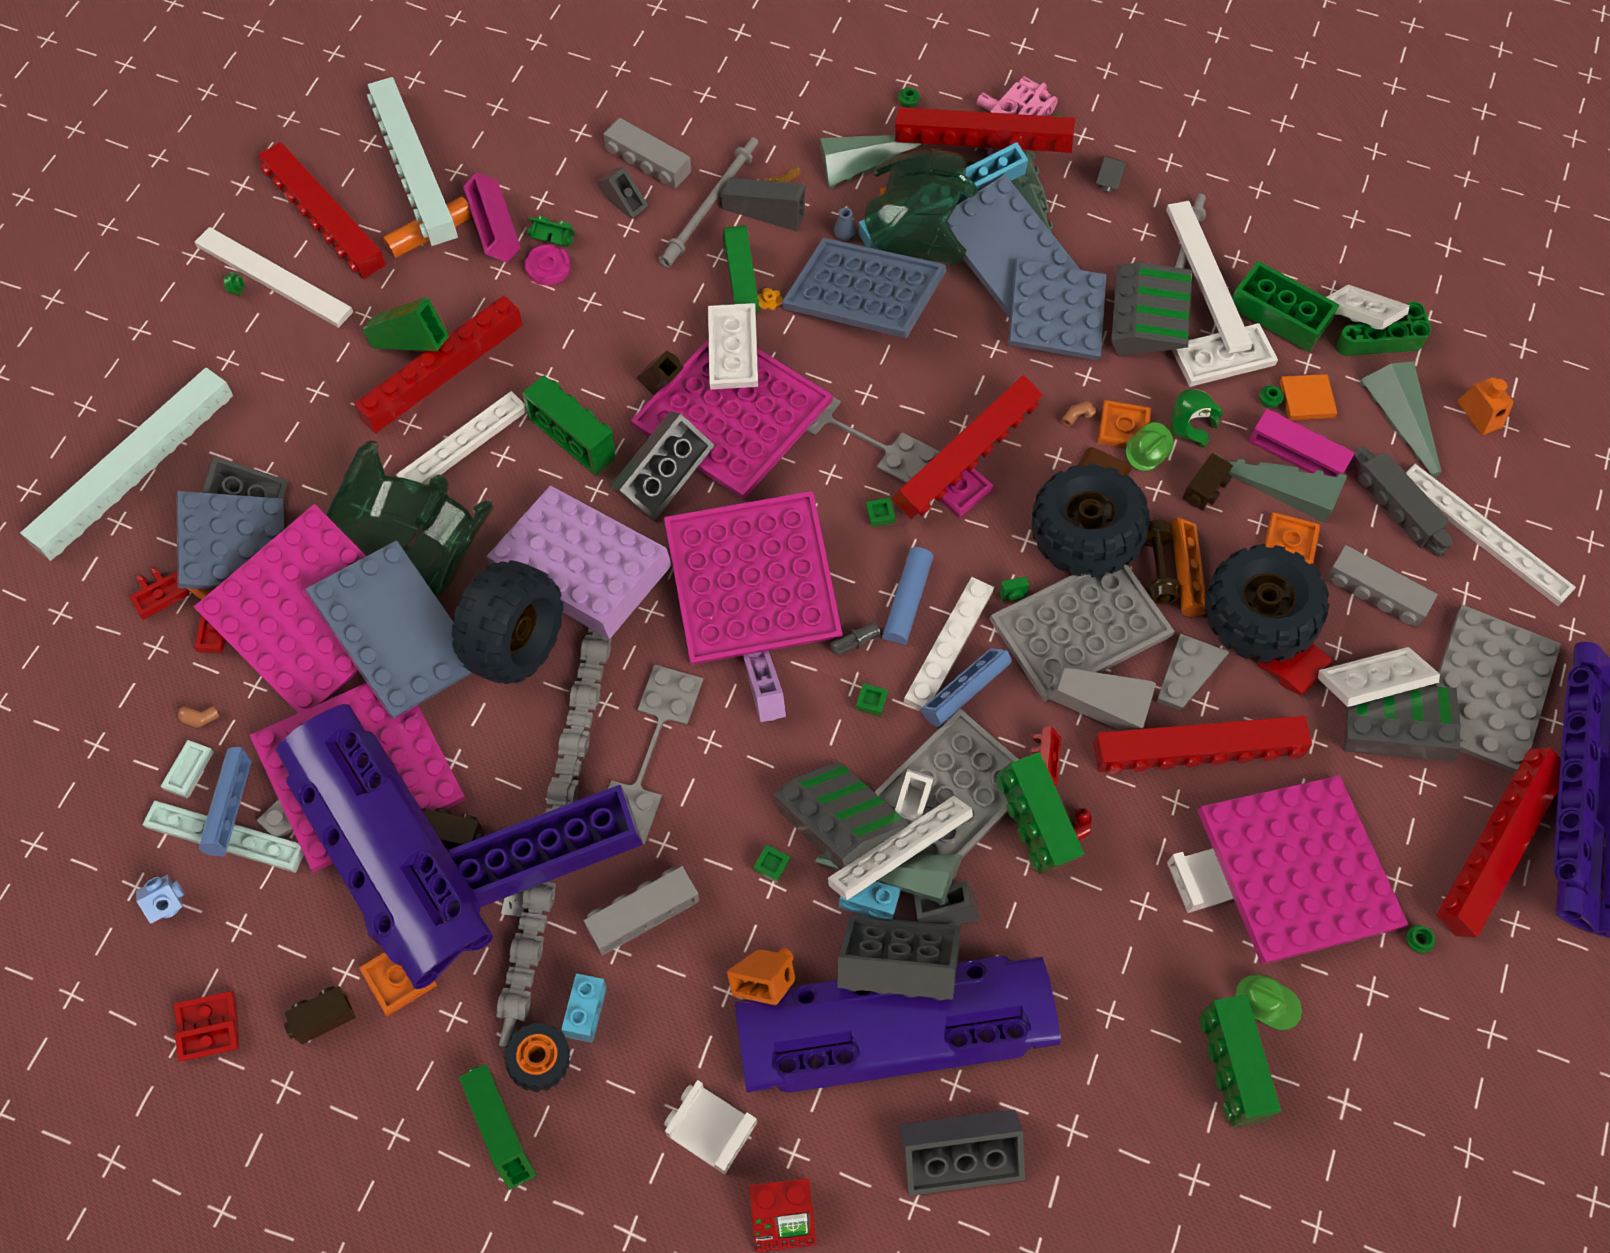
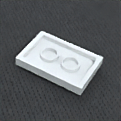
(1368, 307)

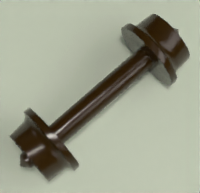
(1164, 589)

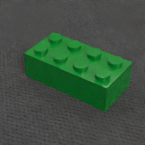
(1284, 306)
(570, 424)
(1038, 813)
(1239, 1061)

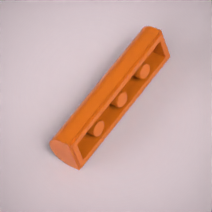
(410, 235)
(1188, 567)

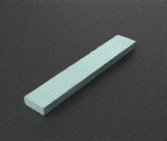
(243, 841)

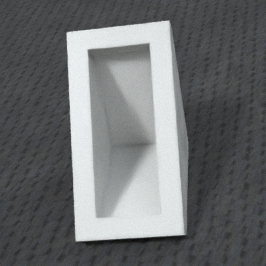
(914, 795)

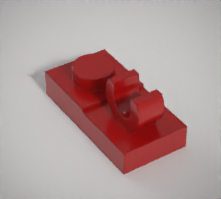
(1049, 750)

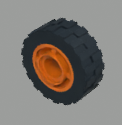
(531, 1040)

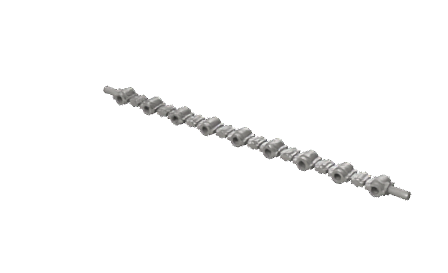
(573, 744)

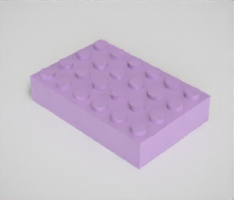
(589, 556)

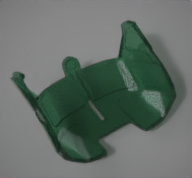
(916, 208)
(383, 509)

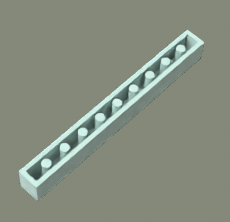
(411, 162)
(127, 464)

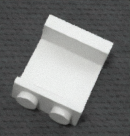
(1199, 880)
(709, 1127)

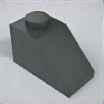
(1111, 173)
(623, 192)
(958, 908)

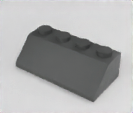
(662, 465)
(962, 1152)

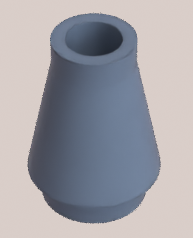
(844, 226)

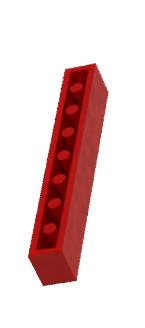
(984, 129)
(321, 210)
(436, 367)
(967, 447)
(1202, 744)
(1501, 844)

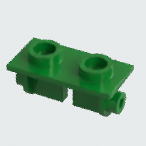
(560, 231)

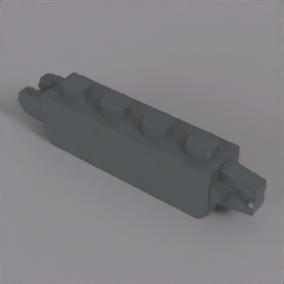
(1403, 500)

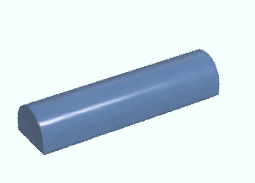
(908, 595)
(965, 686)
(225, 802)

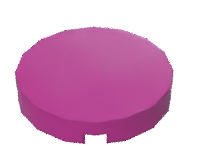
(547, 265)

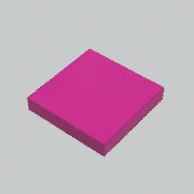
(966, 492)

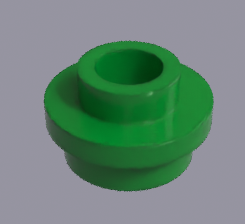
(908, 97)
(234, 283)
(1271, 401)
(1423, 932)

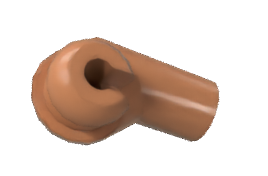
(1076, 410)
(196, 718)

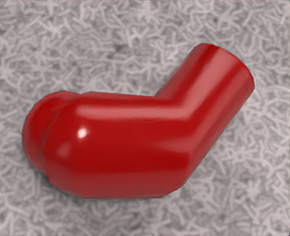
(1082, 823)

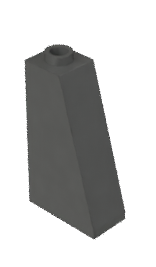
(766, 201)

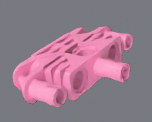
(1020, 99)

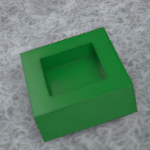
(880, 512)
(1014, 589)
(871, 699)
(771, 863)

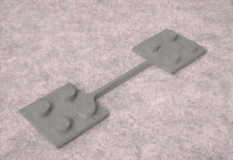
(902, 458)
(668, 697)

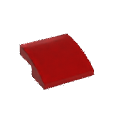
(1300, 671)
(206, 1026)

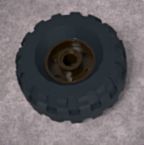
(1090, 520)
(1266, 603)
(507, 622)

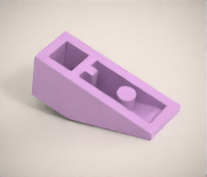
(765, 686)

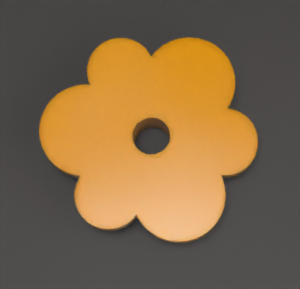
(769, 299)

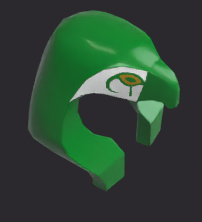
(1190, 405)

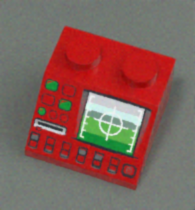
(782, 1215)

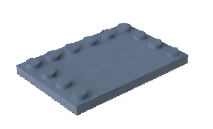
(999, 229)
(864, 287)
(390, 628)

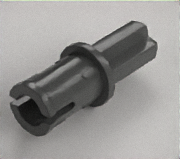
(855, 638)

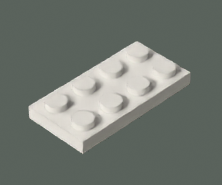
(732, 346)
(1209, 360)
(1378, 676)

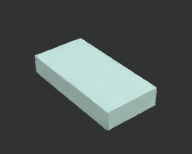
(187, 769)

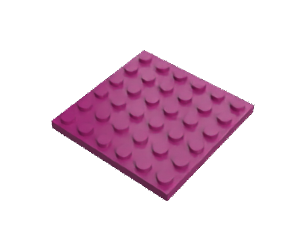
(746, 425)
(752, 577)
(274, 622)
(405, 740)
(1301, 869)

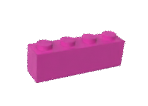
(491, 217)
(1300, 445)

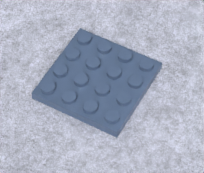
(1057, 309)
(221, 534)

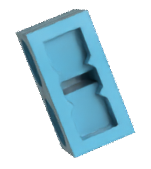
(874, 901)
(584, 1008)

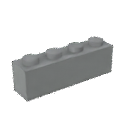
(647, 153)
(1381, 586)
(641, 910)

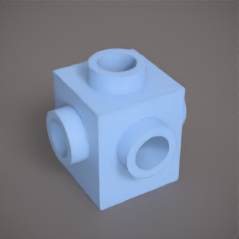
(160, 898)

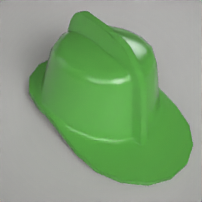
(1149, 446)
(1271, 1001)

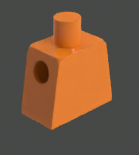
(1487, 404)
(763, 976)

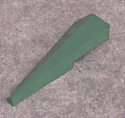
(852, 155)
(1033, 190)
(1401, 398)
(1305, 491)
(920, 875)

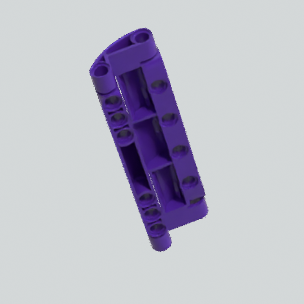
(1585, 795)
(375, 842)
(894, 1031)

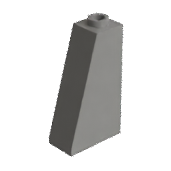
(1103, 697)

